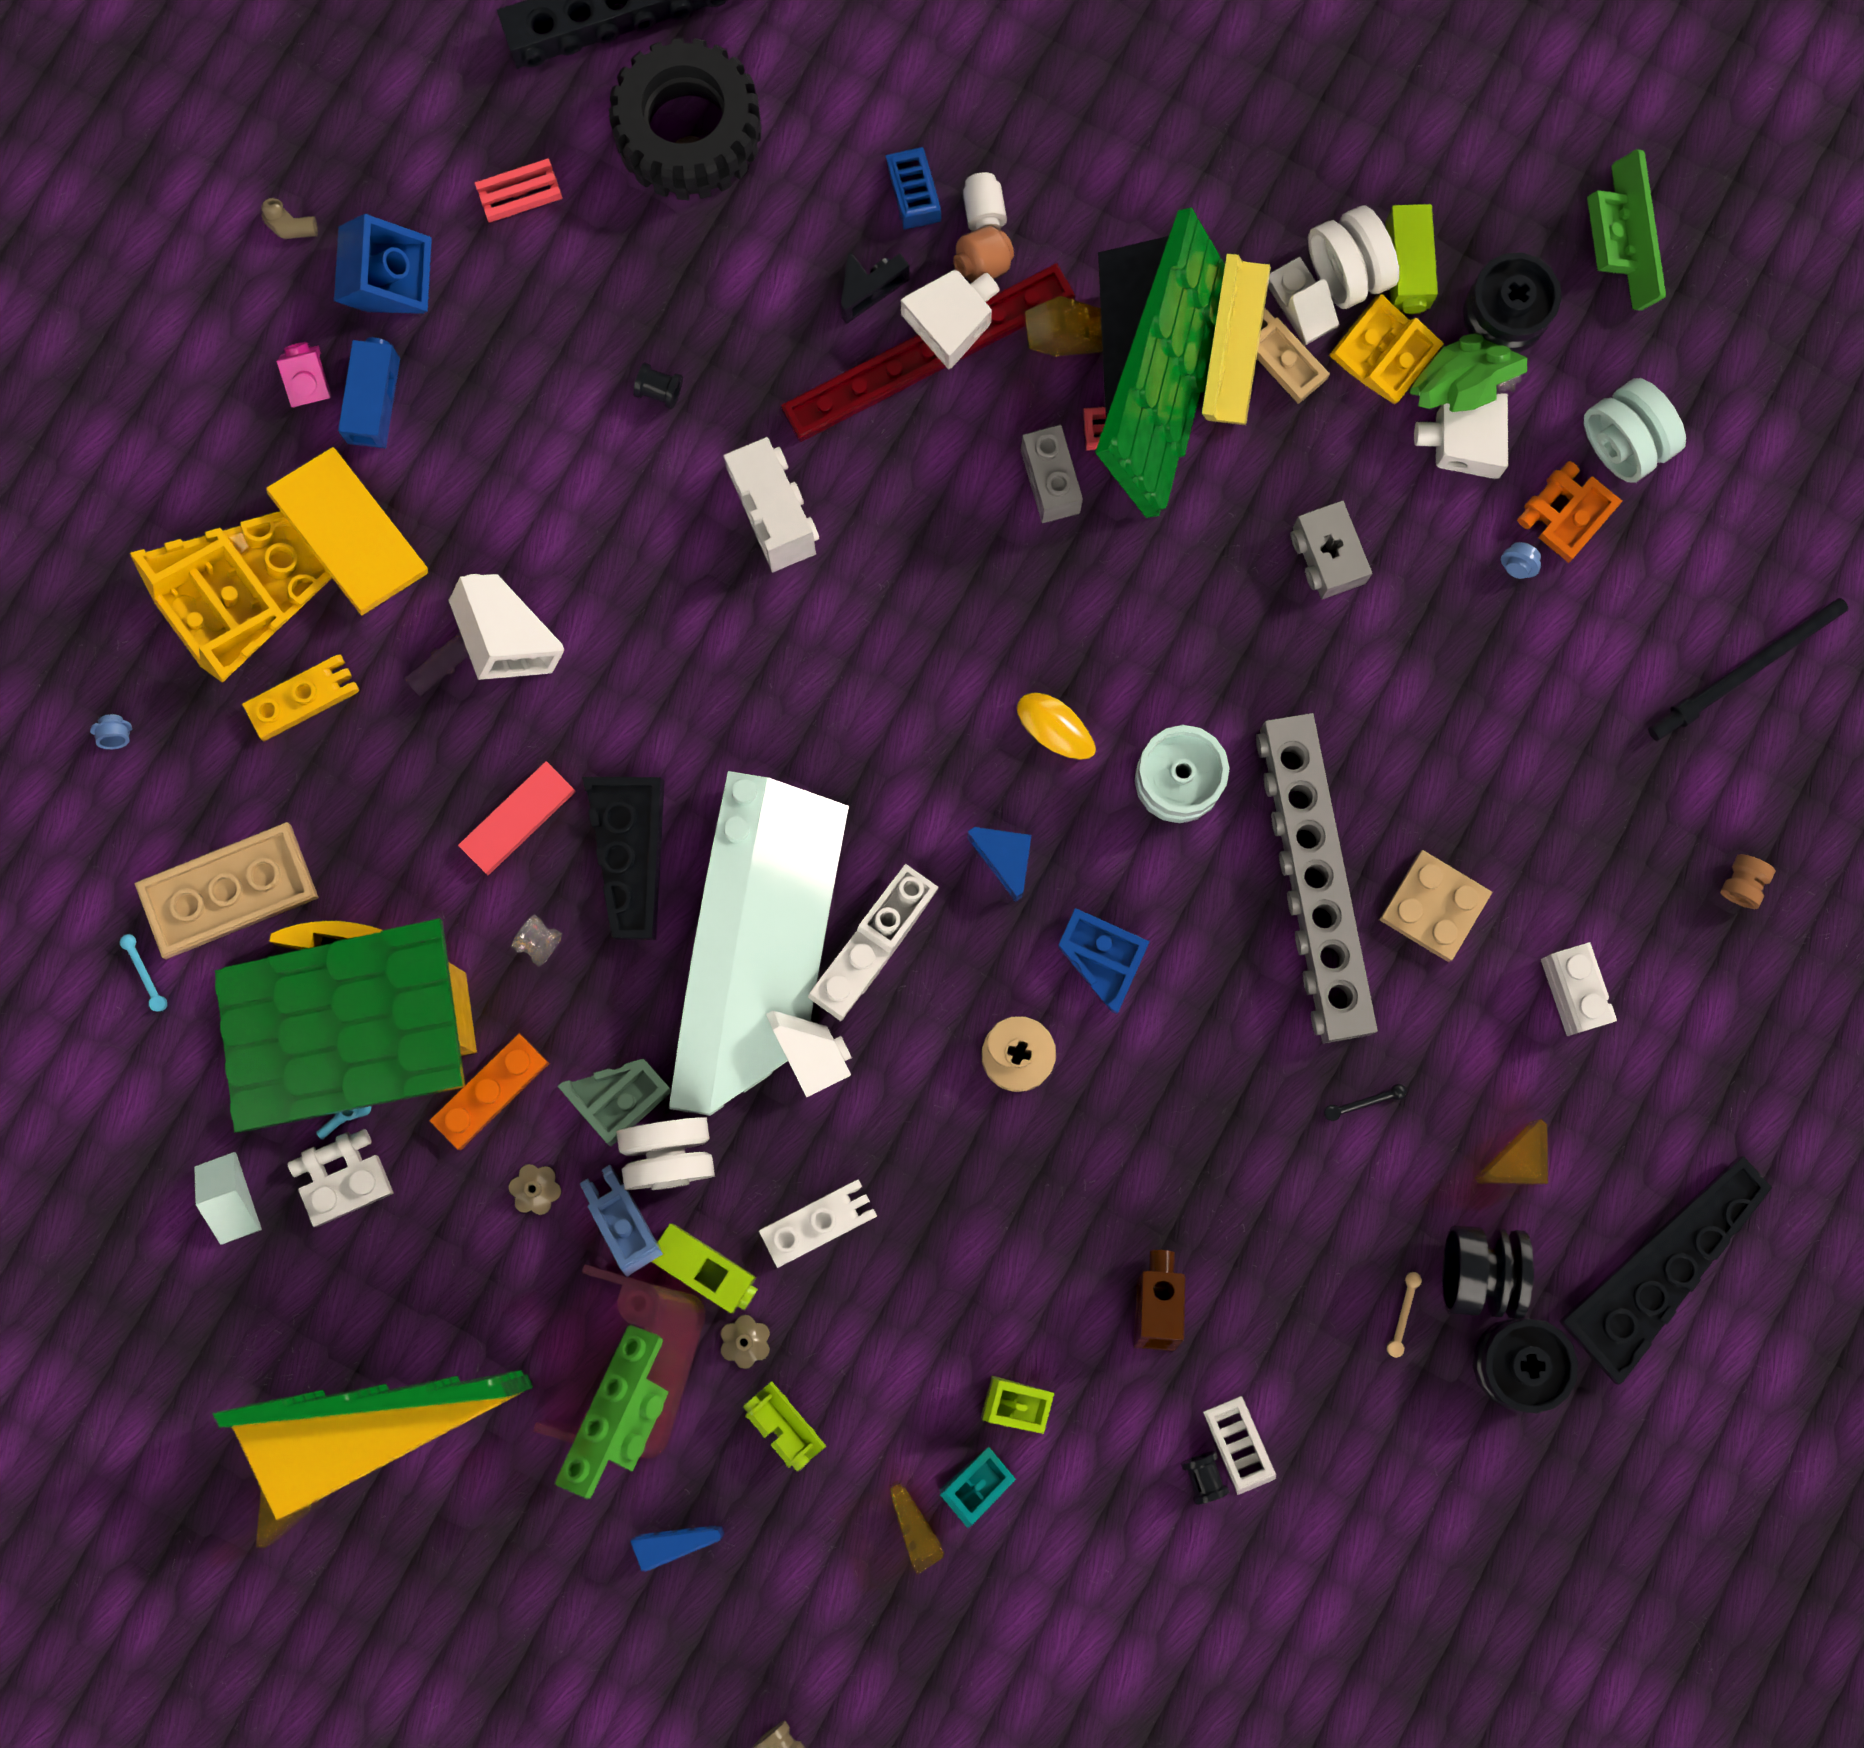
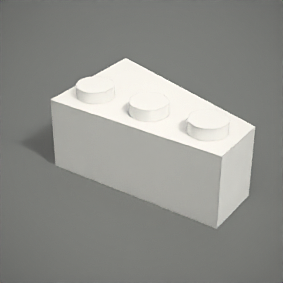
(772, 503)

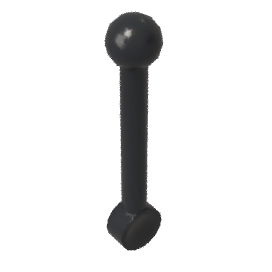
(1333, 1112)

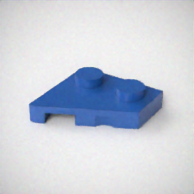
(1103, 956)

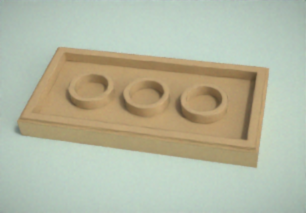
(226, 890)

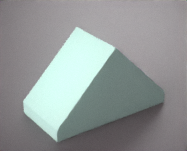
(225, 1199)

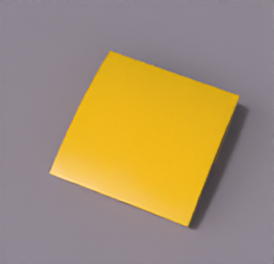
(1386, 349)

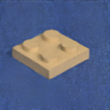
(1435, 906)

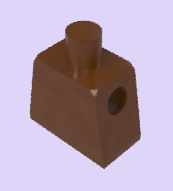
(1160, 1322)

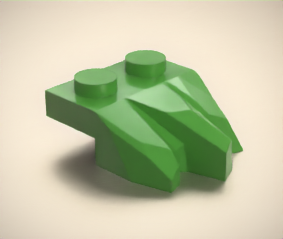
(1467, 374)

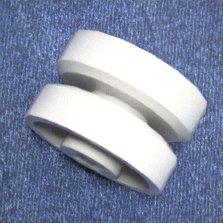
(1354, 256)
(666, 1159)

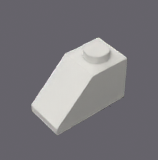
(811, 1051)

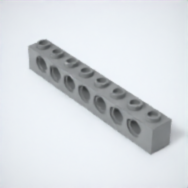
(1300, 737)

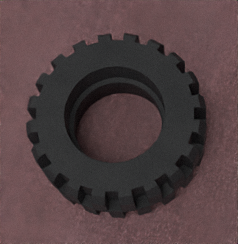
(674, 73)

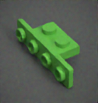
(1627, 231)
(618, 1416)

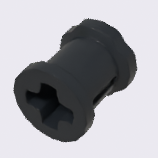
(658, 385)
(1205, 1477)

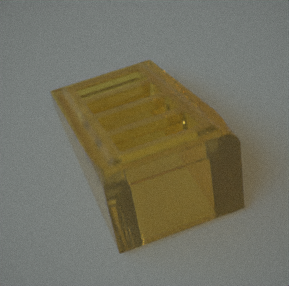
(919, 1538)

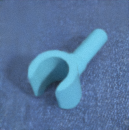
(341, 1118)

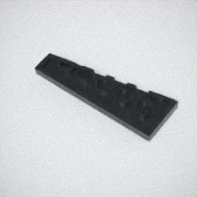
(1642, 1293)

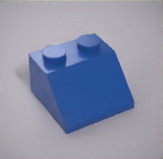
(382, 267)

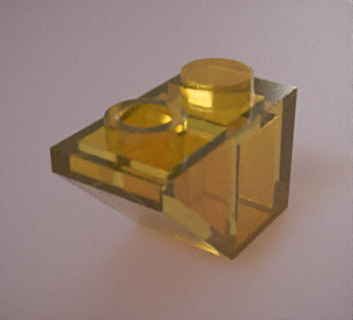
(1064, 327)

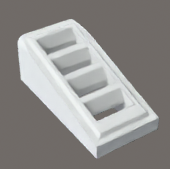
(1254, 1479)

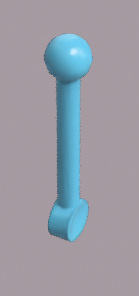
(156, 1003)

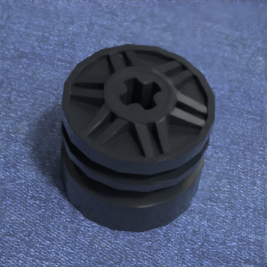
(1493, 1272)

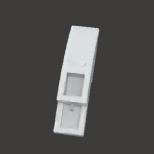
(873, 942)

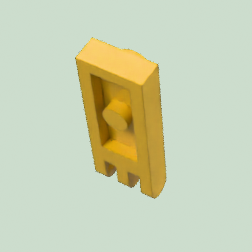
(300, 698)

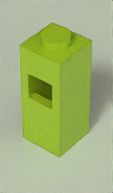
(1413, 241)
(705, 1269)

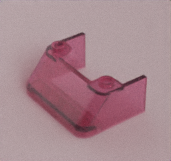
(675, 1318)

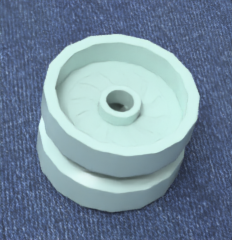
(1635, 430)
(1174, 797)

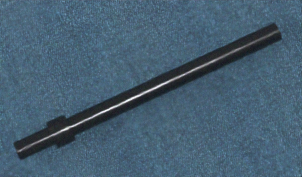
(1688, 710)

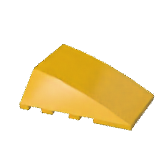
(231, 587)

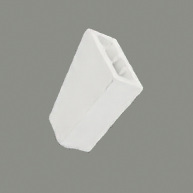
(501, 630)

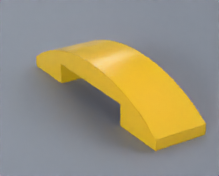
(311, 933)

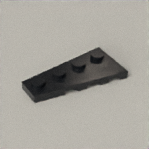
(628, 839)

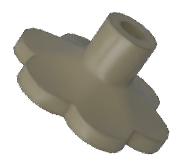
(546, 1189)
(756, 1335)

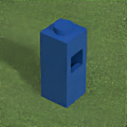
(369, 393)

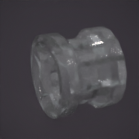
(536, 940)

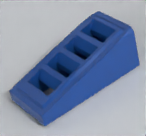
(921, 214)
(662, 1547)

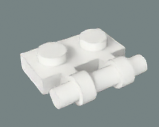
(346, 1189)

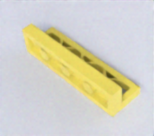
(1236, 341)

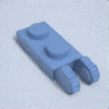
(621, 1224)

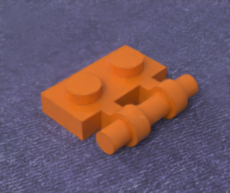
(1578, 520)

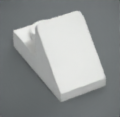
(1303, 300)

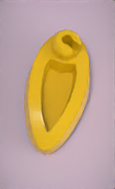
(1055, 726)

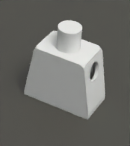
(950, 313)
(1469, 439)

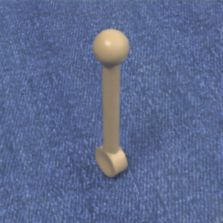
(1395, 1347)

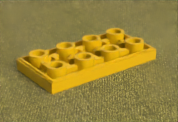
(347, 531)

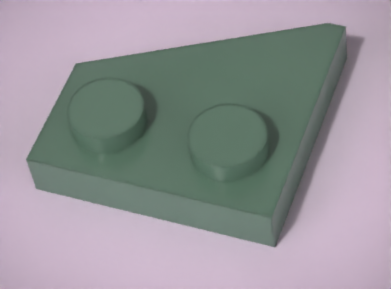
(617, 1097)

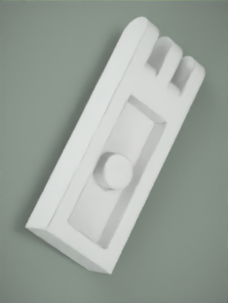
(815, 1224)

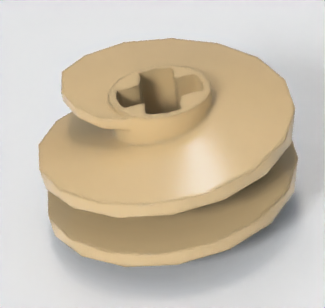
(1008, 1035)

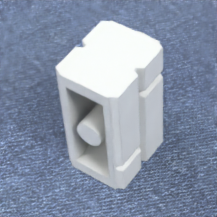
(1578, 989)

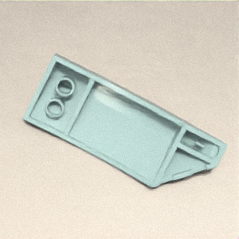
(755, 936)

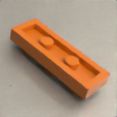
(489, 1092)

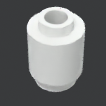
(984, 202)

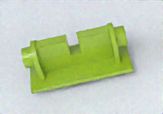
(796, 1439)

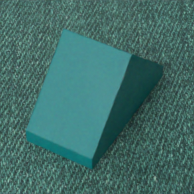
(976, 1487)

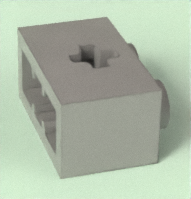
(1051, 474)
(1335, 530)

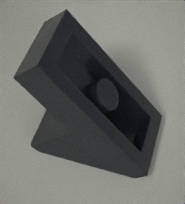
(866, 290)

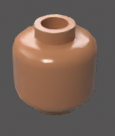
(983, 252)

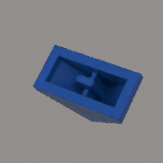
(1005, 855)

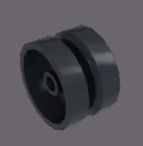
(1513, 301)
(1549, 1372)

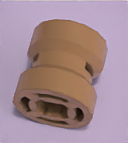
(1748, 881)

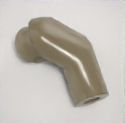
(284, 224)

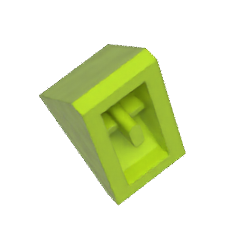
(1017, 1405)

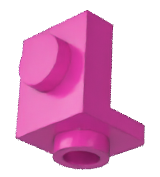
(303, 374)

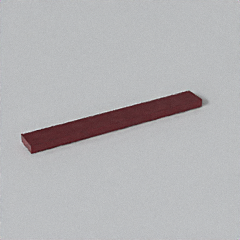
(914, 360)

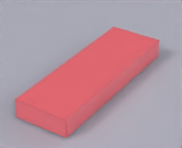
(517, 818)

